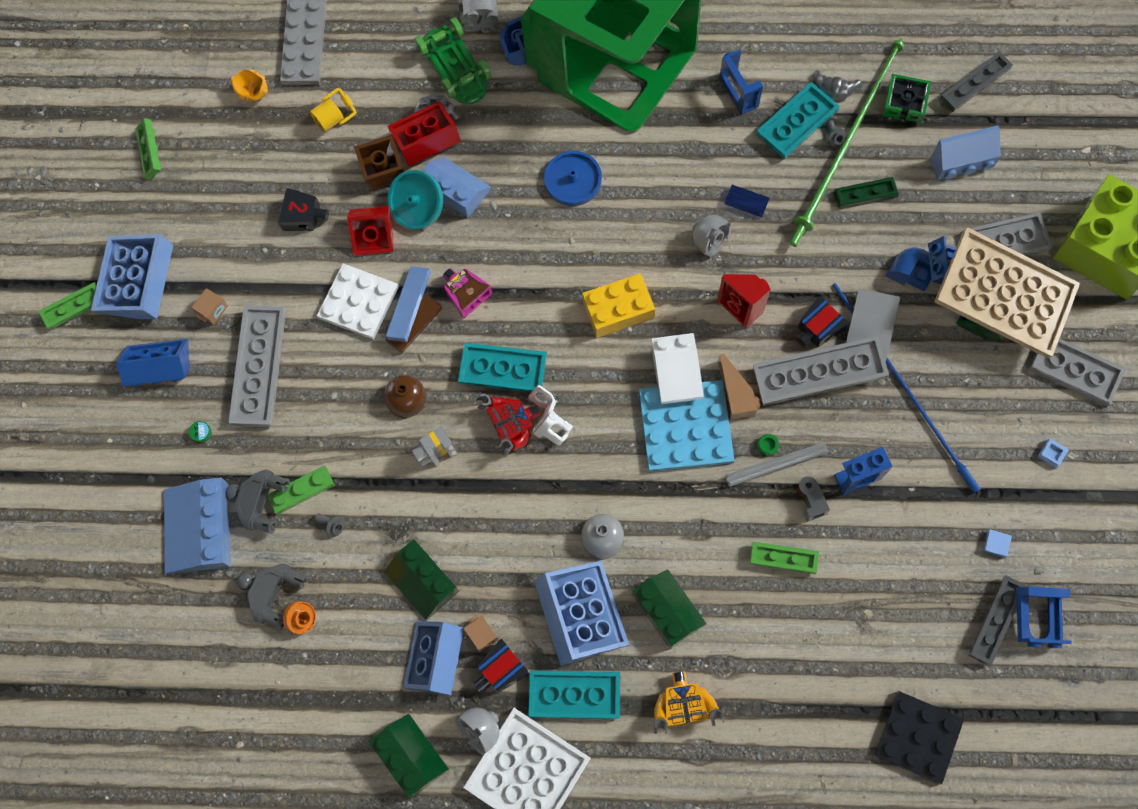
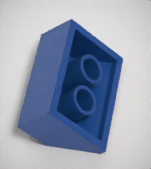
(154, 362)

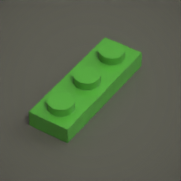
(148, 149)
(68, 307)
(301, 490)
(784, 557)

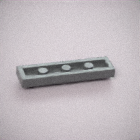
(976, 81)
(996, 621)

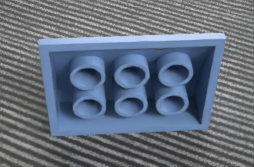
(132, 276)
(197, 526)
(580, 612)

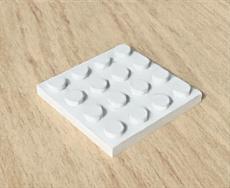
(527, 767)

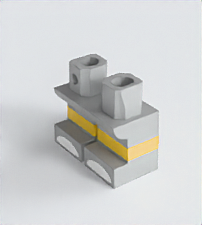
(433, 447)

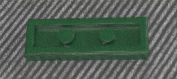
(866, 192)

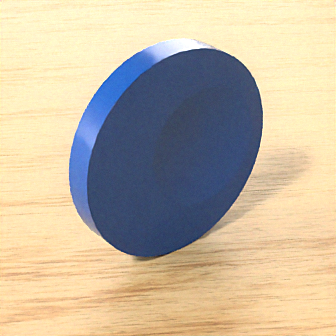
(573, 178)

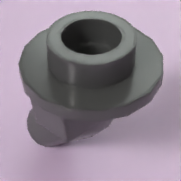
(835, 135)
(334, 525)

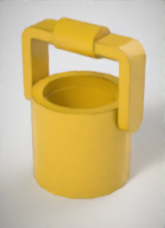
(328, 114)

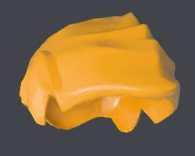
(249, 85)

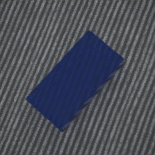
(747, 201)

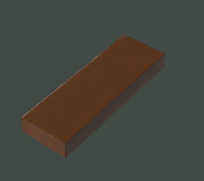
(426, 313)

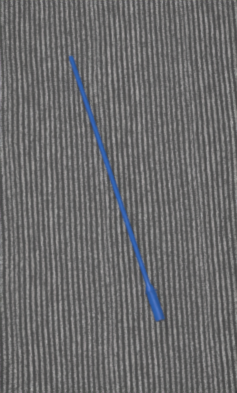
(961, 468)

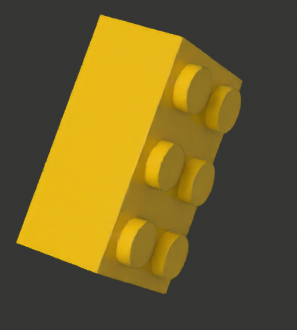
(618, 305)

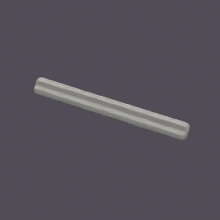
(776, 464)

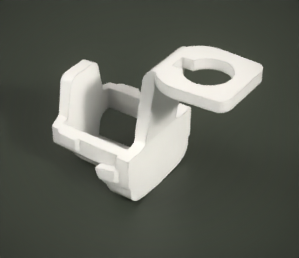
(549, 417)

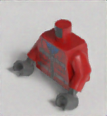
(510, 420)

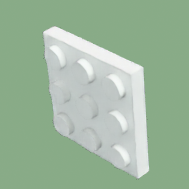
(358, 301)

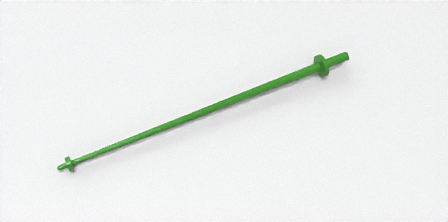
(804, 222)

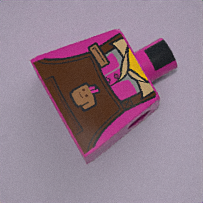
(465, 290)

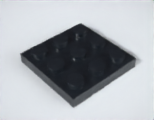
(919, 737)

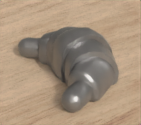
(836, 87)
(431, 99)

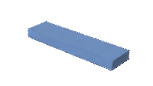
(408, 304)

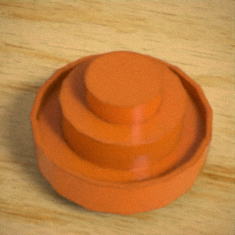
(299, 617)

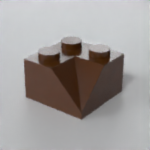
(379, 162)

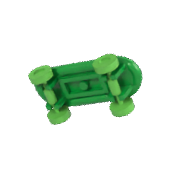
(458, 70)

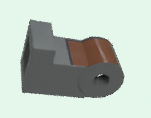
(813, 497)

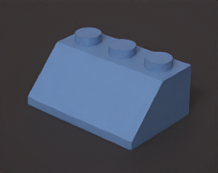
(966, 153)
(459, 187)
(433, 657)

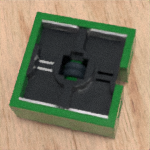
(907, 98)

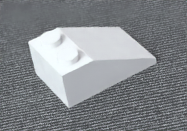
(677, 368)

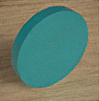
(415, 199)

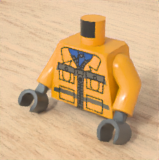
(684, 705)

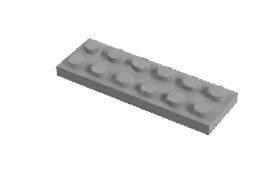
(303, 42)
(257, 366)
(820, 370)

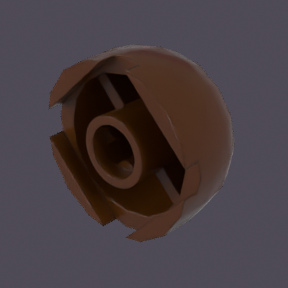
(405, 396)

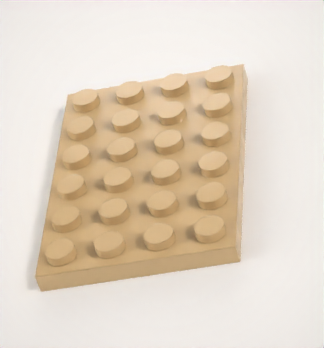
(1007, 292)

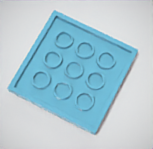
(686, 431)

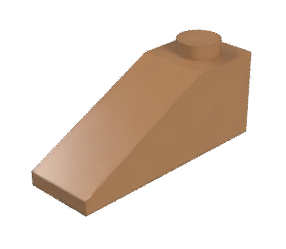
(738, 393)

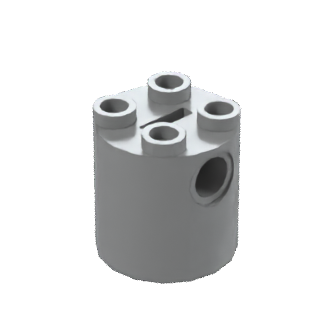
(478, 15)

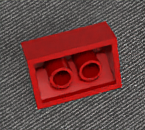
(424, 133)
(743, 296)

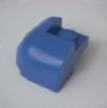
(513, 42)
(911, 267)

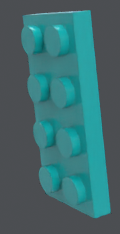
(797, 120)
(502, 367)
(574, 694)

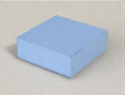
(1052, 453)
(997, 543)

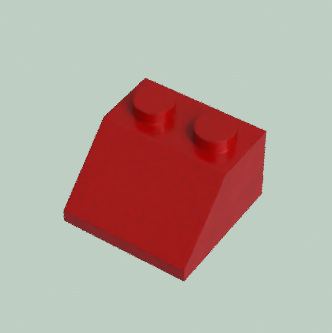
(371, 230)

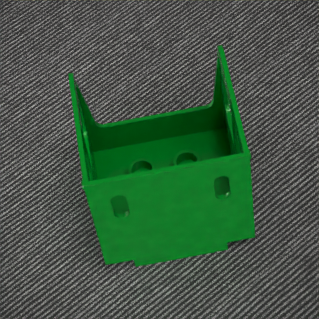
(579, 38)

